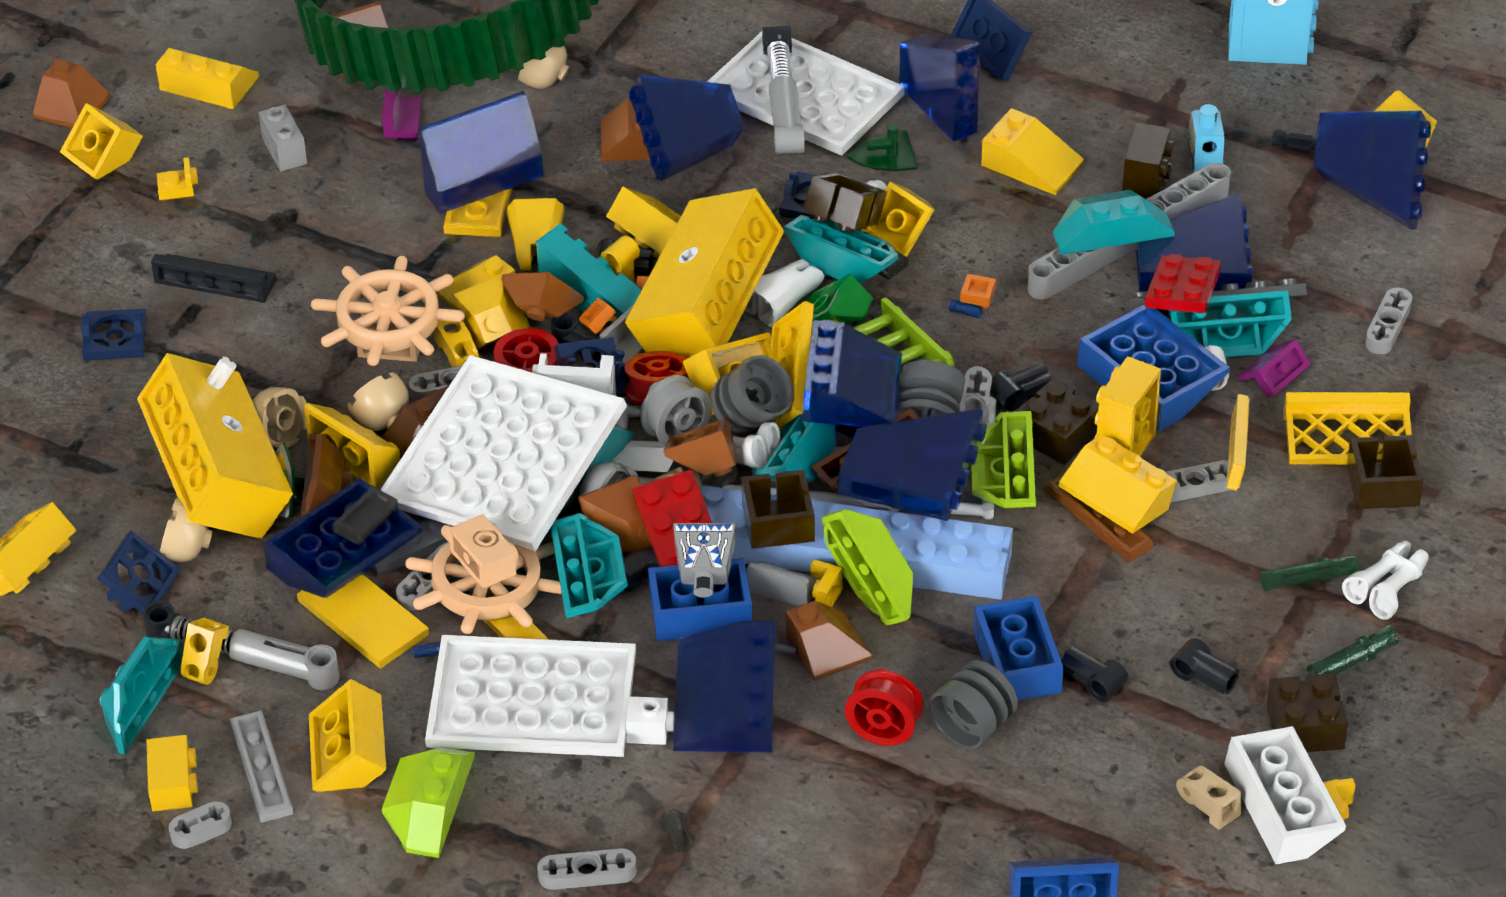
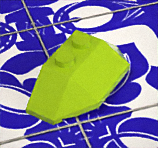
(1006, 462)
(870, 563)
(426, 798)

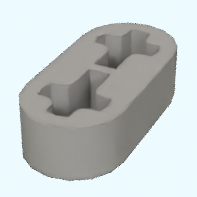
(200, 825)

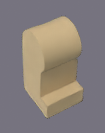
(1211, 796)

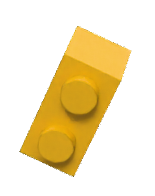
(170, 773)

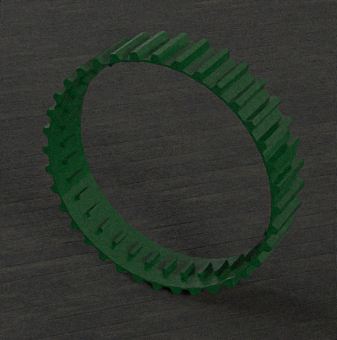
(444, 52)

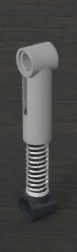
(783, 91)
(314, 663)

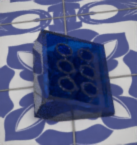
(480, 153)
(850, 377)
(321, 561)
(726, 689)

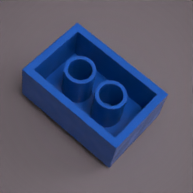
(682, 613)
(1020, 645)

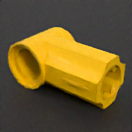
(622, 256)

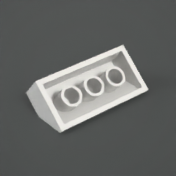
(1283, 793)

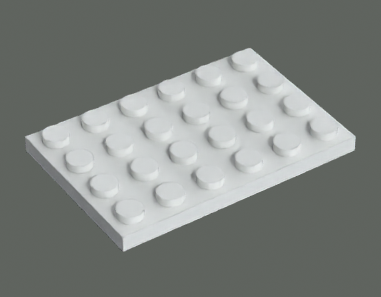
(834, 96)
(531, 695)

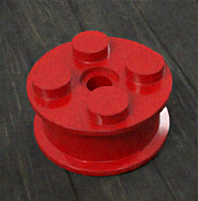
(523, 348)
(649, 368)
(884, 707)

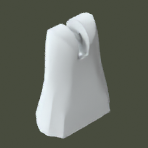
(782, 290)

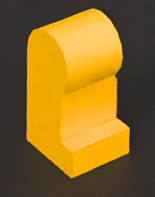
(455, 343)
(202, 650)

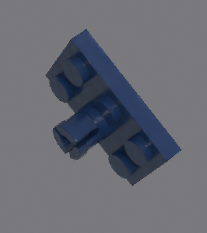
(998, 32)

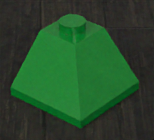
(841, 300)

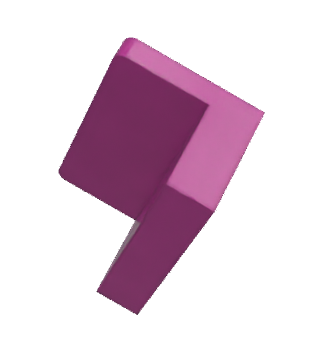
(400, 115)
(1277, 367)

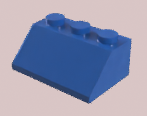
(1064, 878)

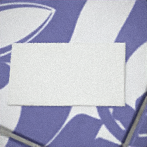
(645, 459)

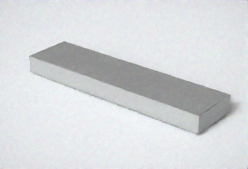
(261, 766)

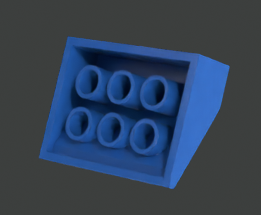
(1150, 337)

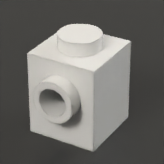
(648, 720)

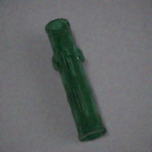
(1345, 566)
(1364, 649)

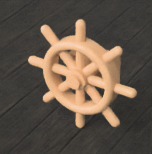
(388, 324)
(486, 566)

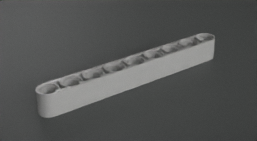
(1057, 271)

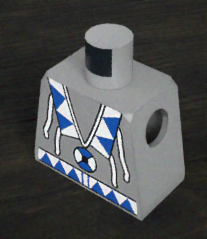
(704, 554)

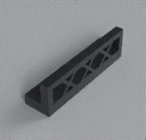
(212, 277)

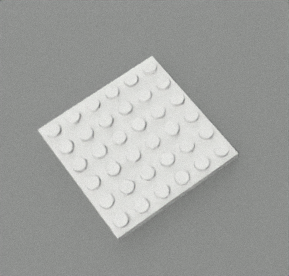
(503, 449)

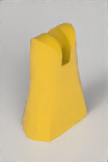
(529, 222)

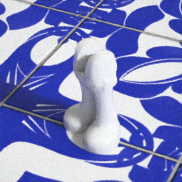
(758, 449)
(1383, 596)

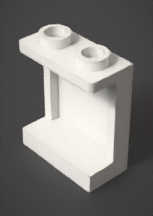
(597, 379)

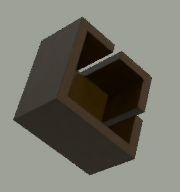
(1147, 160)
(845, 201)
(1061, 420)
(1385, 484)
(778, 521)
(1311, 709)

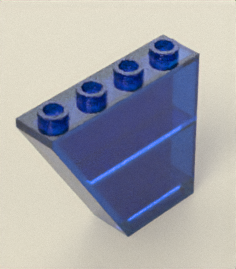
(943, 80)
(684, 121)
(1376, 159)
(1205, 232)
(914, 462)

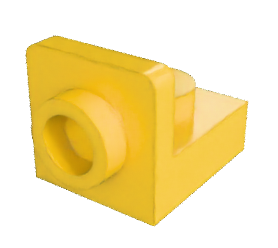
(177, 183)
(829, 582)
(1342, 794)

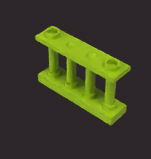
(907, 331)

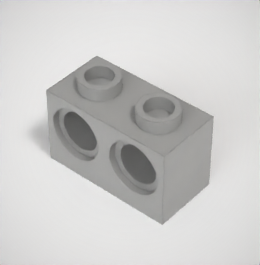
(282, 138)

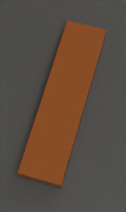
(1122, 541)

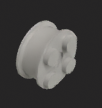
(674, 408)

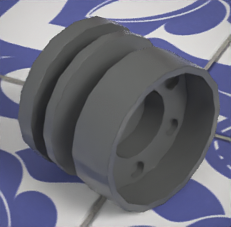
(930, 388)
(752, 394)
(973, 704)

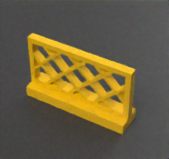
(1347, 409)

